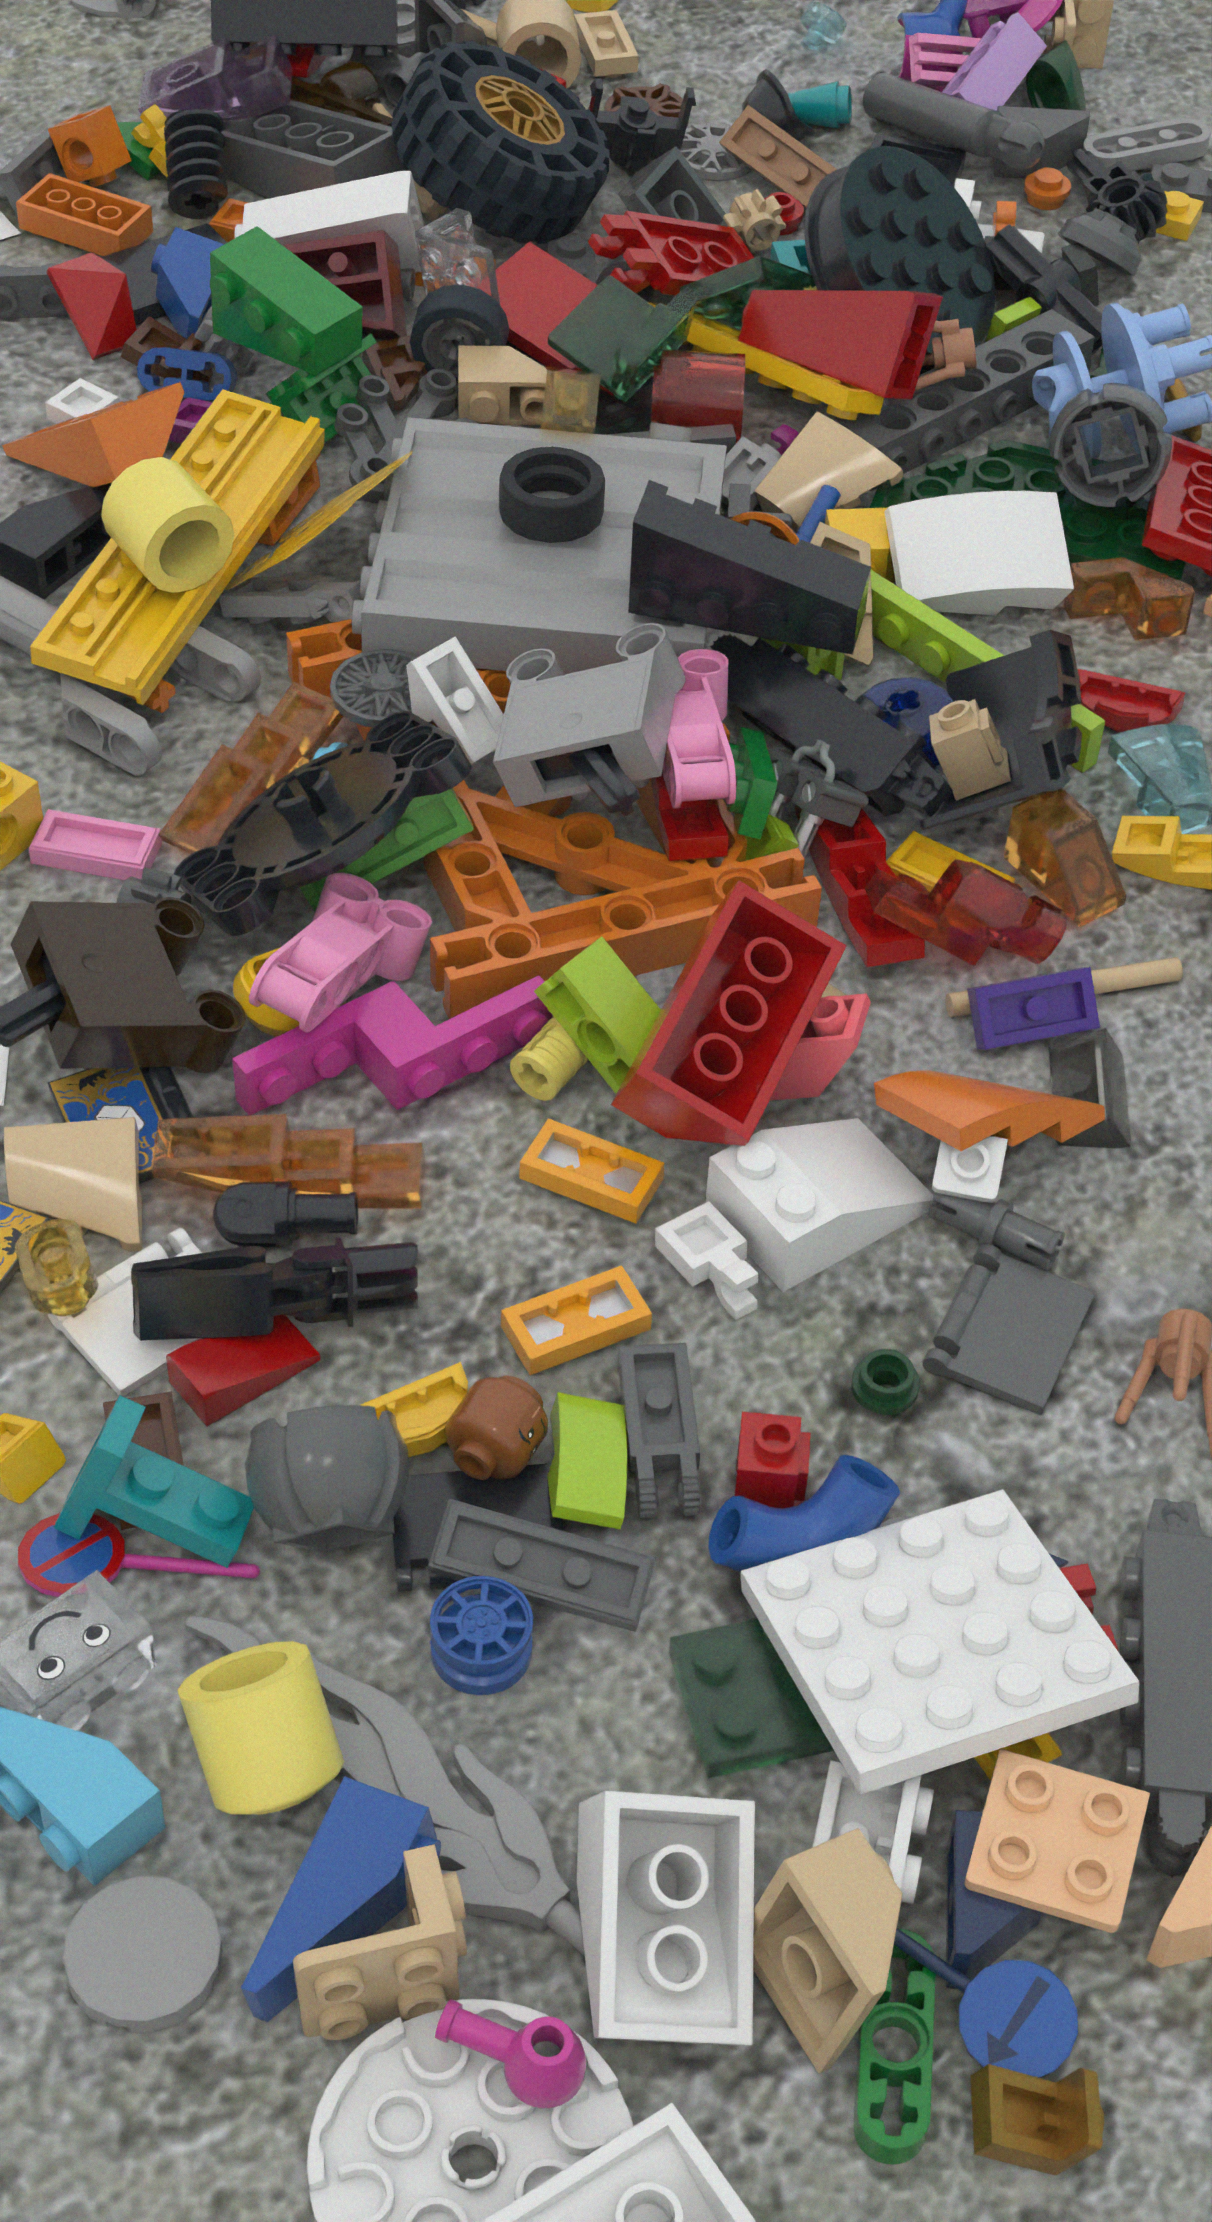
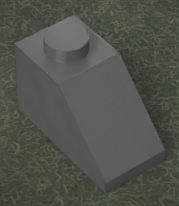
(1062, 135)

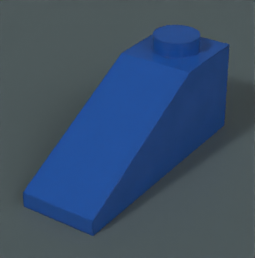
(343, 1888)

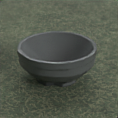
(1104, 239)

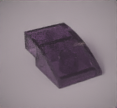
(221, 80)

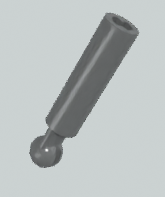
(953, 121)

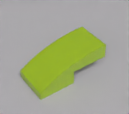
(589, 1461)

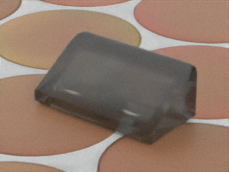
(1094, 1072)

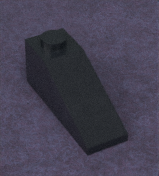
(53, 539)

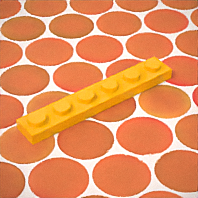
(807, 385)

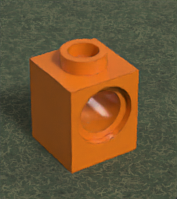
(90, 146)

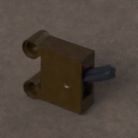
(111, 988)

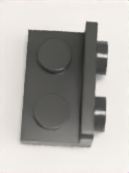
(28, 293)

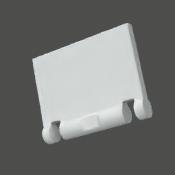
(106, 1324)

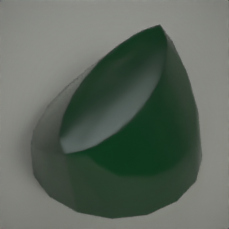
(1056, 81)

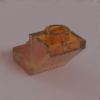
(1147, 600)

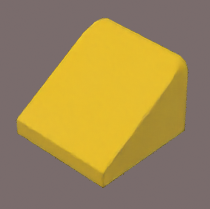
(26, 1456)

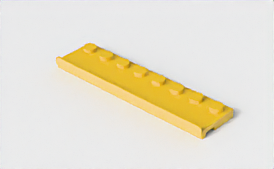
(119, 624)

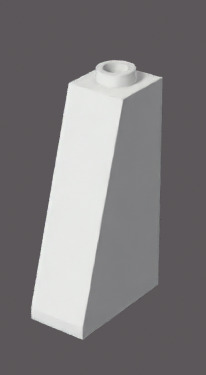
(342, 210)

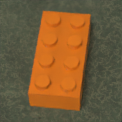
(83, 216)

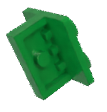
(323, 393)

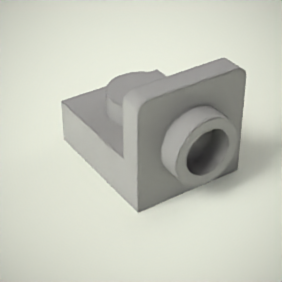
(748, 465)

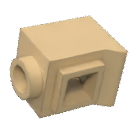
(968, 748)

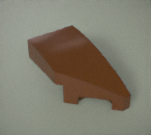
(156, 335)
(395, 364)

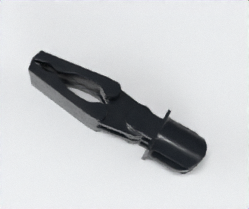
(240, 1293)

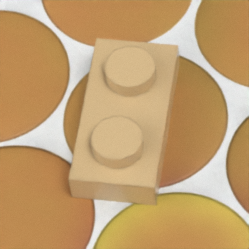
(606, 43)

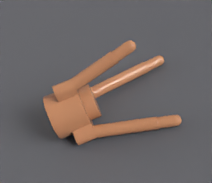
(950, 353)
(1182, 1353)

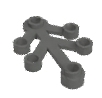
(435, 397)

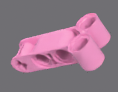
(697, 750)
(341, 951)

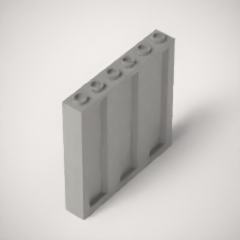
(456, 570)

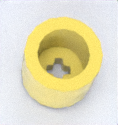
(167, 524)
(261, 1728)

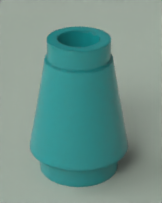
(823, 105)

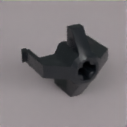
(635, 131)

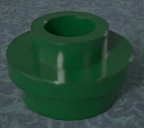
(887, 1368)

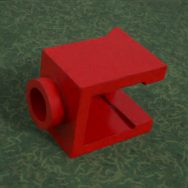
(772, 1459)

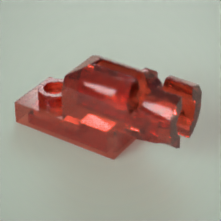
(970, 912)

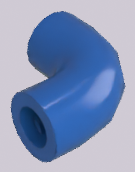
(845, 1506)

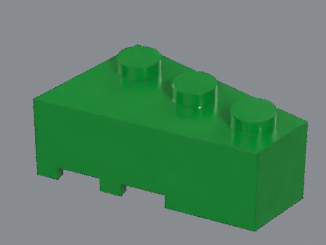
(280, 304)

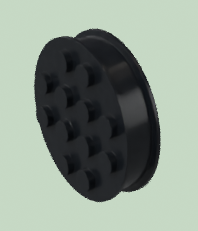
(900, 228)

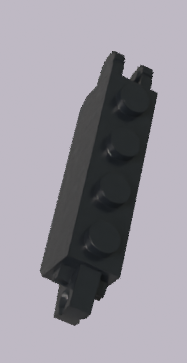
(803, 707)

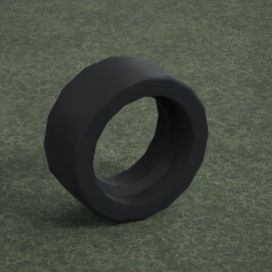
(549, 518)

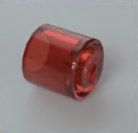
(699, 389)

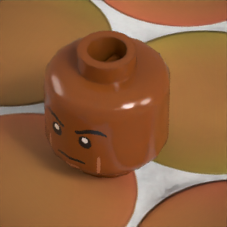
(496, 1428)

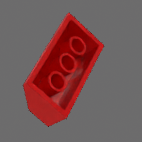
(730, 1022)

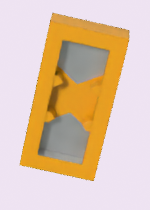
(591, 1170)
(576, 1320)

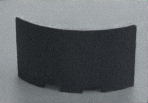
(1031, 709)

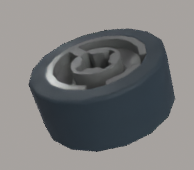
(455, 312)

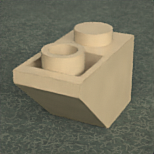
(498, 386)

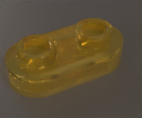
(56, 1267)

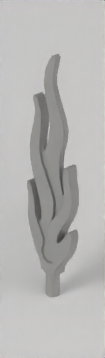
(498, 1858)

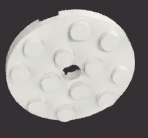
(413, 2101)

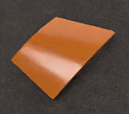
(971, 1109)

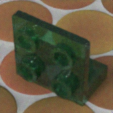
(621, 335)

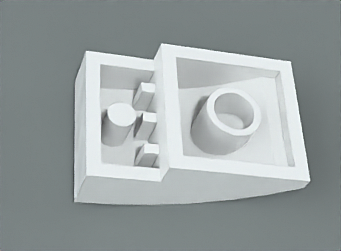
(981, 551)

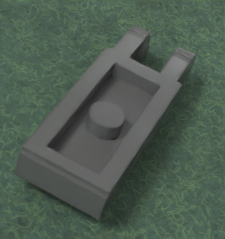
(660, 1422)

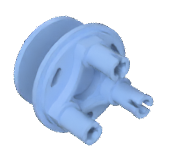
(1130, 361)

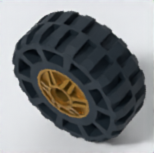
(500, 142)

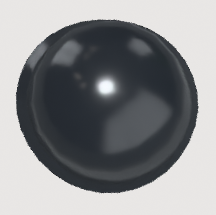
(774, 103)

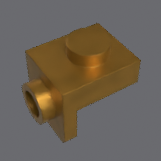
(1035, 2119)

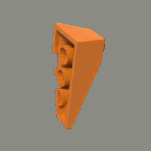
(104, 442)

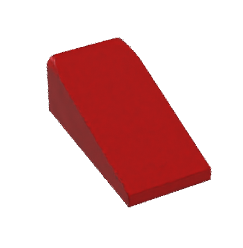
(231, 1371)

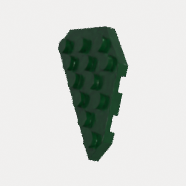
(1088, 529)

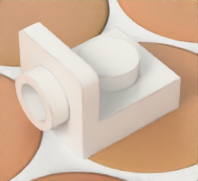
(970, 1172)

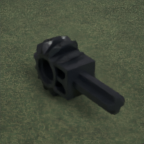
(1121, 193)

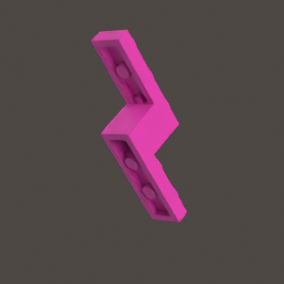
(391, 1045)

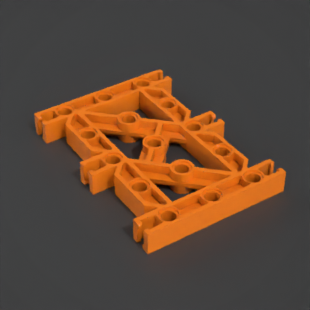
(496, 938)

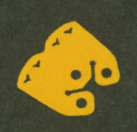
(334, 510)

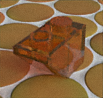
(1064, 856)

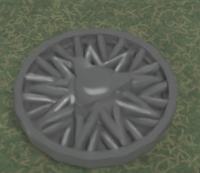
(372, 686)

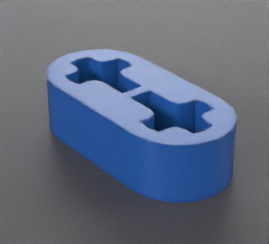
(188, 361)

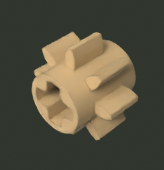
(755, 220)

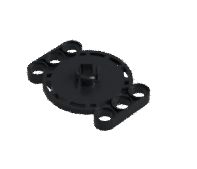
(320, 819)

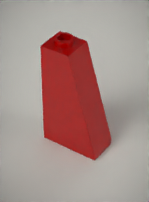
(850, 335)

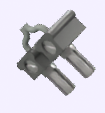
(813, 791)

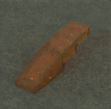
(261, 757)
(261, 1148)

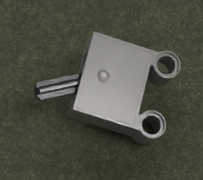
(591, 726)

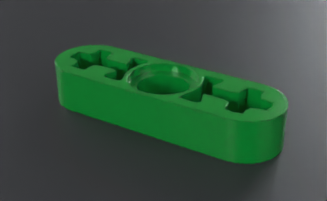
(916, 2018)

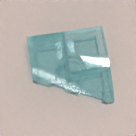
(1169, 771)

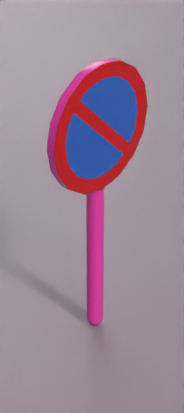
(58, 1561)

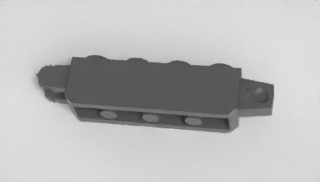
(1173, 1662)

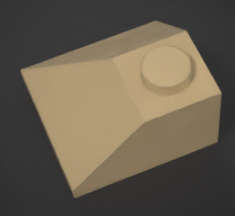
(827, 1941)

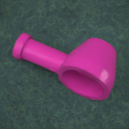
(531, 2077)

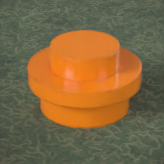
(1047, 188)

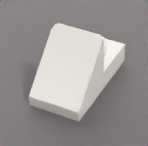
(453, 695)

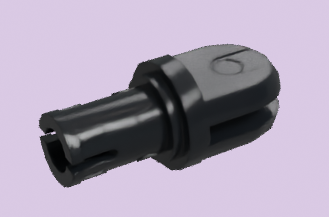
(276, 1214)

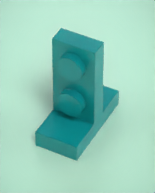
(154, 1493)

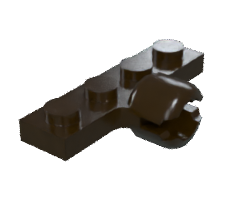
(343, 92)

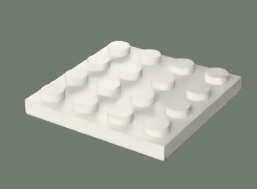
(936, 1640)

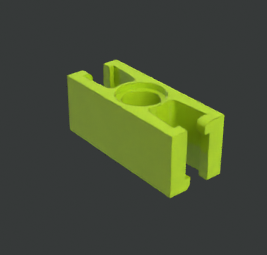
(601, 1009)

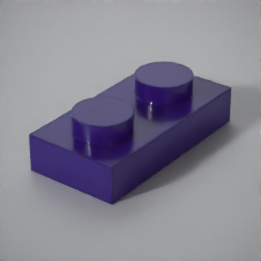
(1033, 1008)

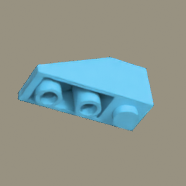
(77, 1792)

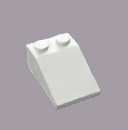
(812, 1195)
(668, 1916)

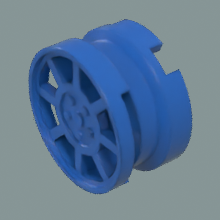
(483, 1638)

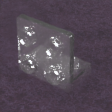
(451, 256)

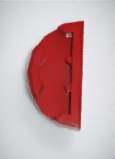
(1128, 703)

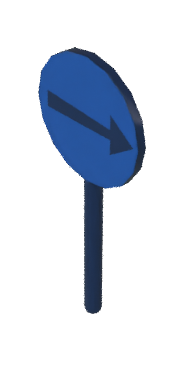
(1009, 2013)

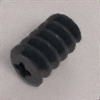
(195, 162)

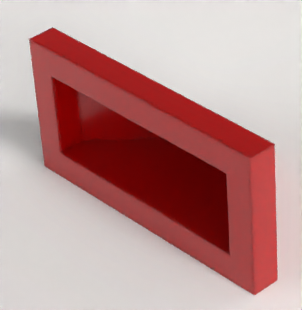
(96, 301)

